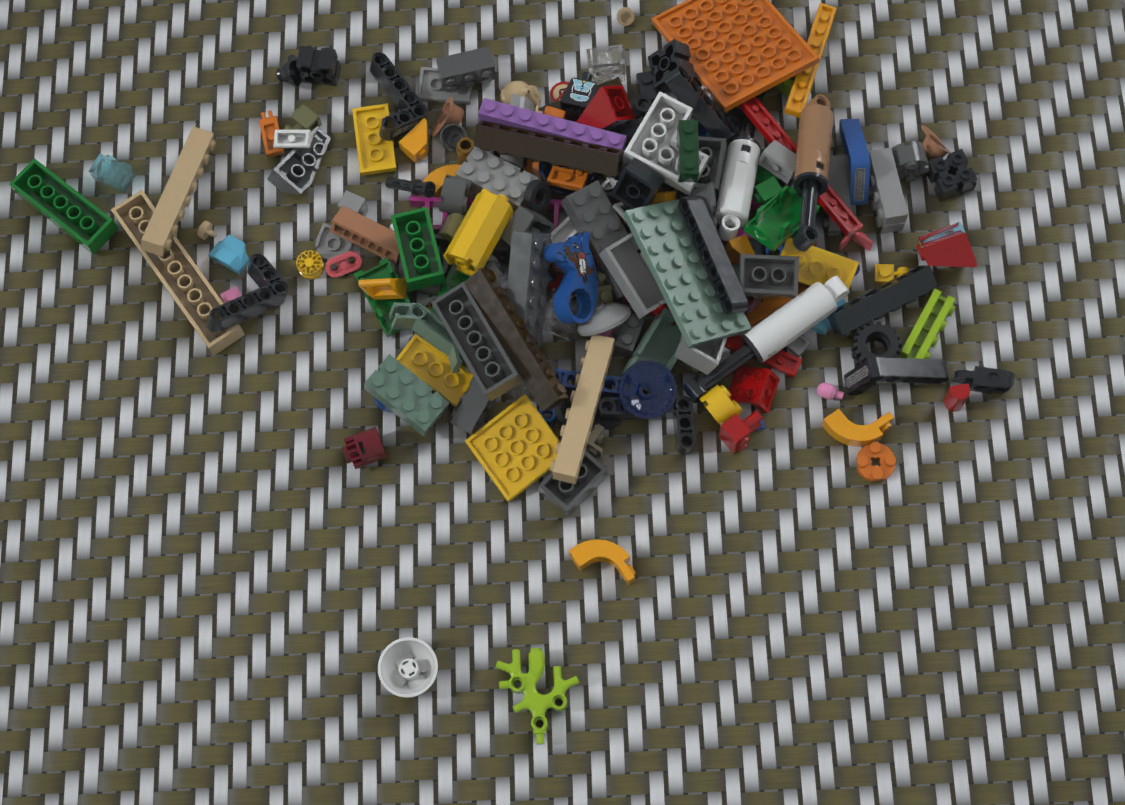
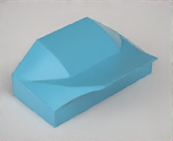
(230, 254)

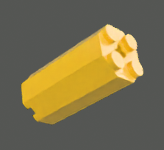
(479, 232)

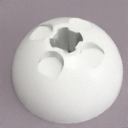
(397, 664)

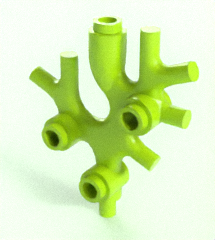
(534, 701)

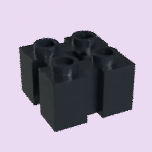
(665, 61)
(318, 65)
(951, 175)

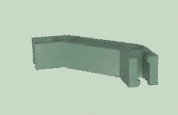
(428, 326)

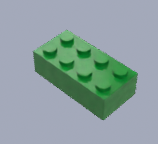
(418, 249)

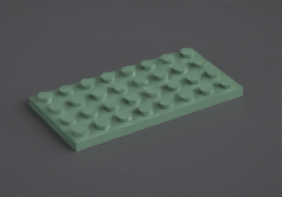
(681, 274)

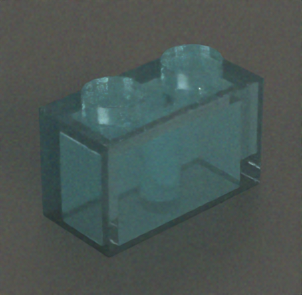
(112, 173)

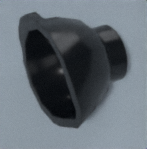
(289, 73)

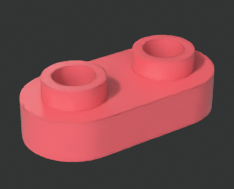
(344, 265)

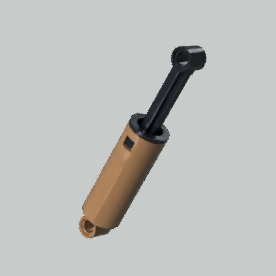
(812, 165)

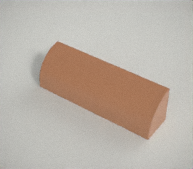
(366, 234)

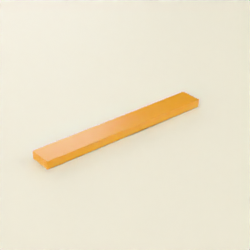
(817, 41)

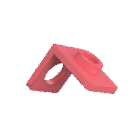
(860, 238)

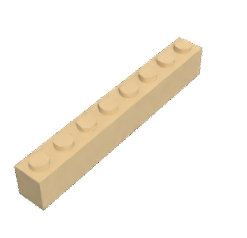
(178, 191)
(583, 409)

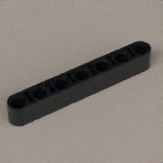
(713, 255)

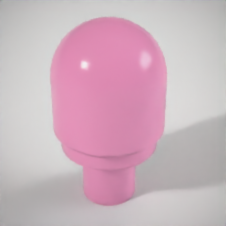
(829, 391)

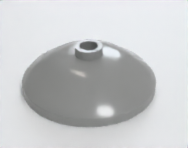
(604, 318)

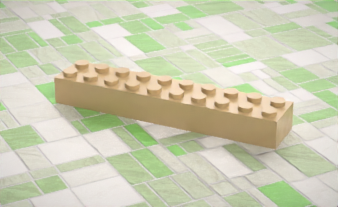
(177, 274)

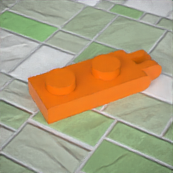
(268, 128)

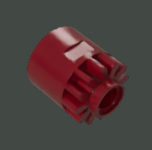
(364, 448)

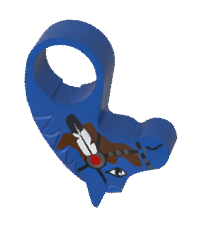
(579, 277)

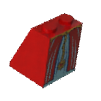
(608, 109)
(947, 247)

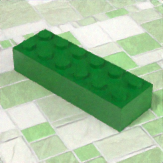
(64, 206)

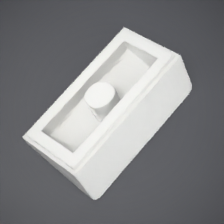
(292, 138)

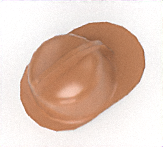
(450, 114)
(933, 146)

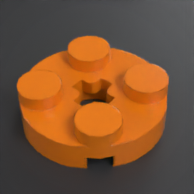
(875, 451)

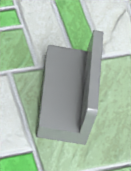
(778, 161)

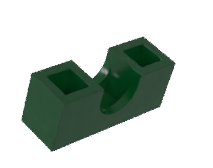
(688, 151)

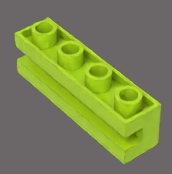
(927, 327)

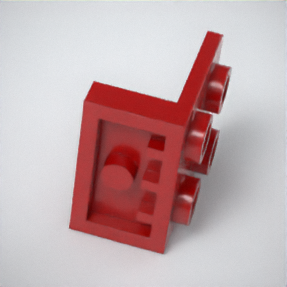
(754, 387)

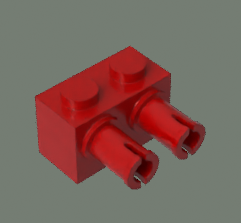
(736, 432)

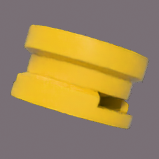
(310, 265)

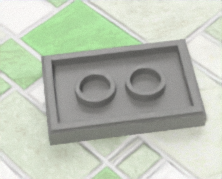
(430, 89)

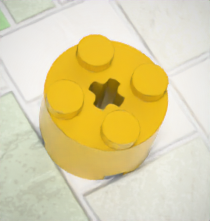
(720, 405)

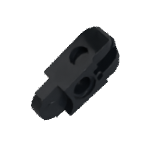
(986, 379)

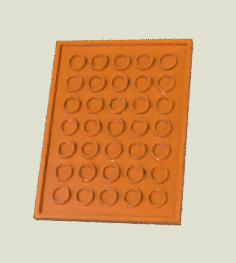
(737, 46)

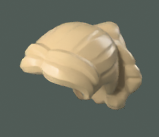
(522, 89)

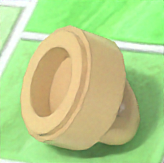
(625, 16)
(206, 230)

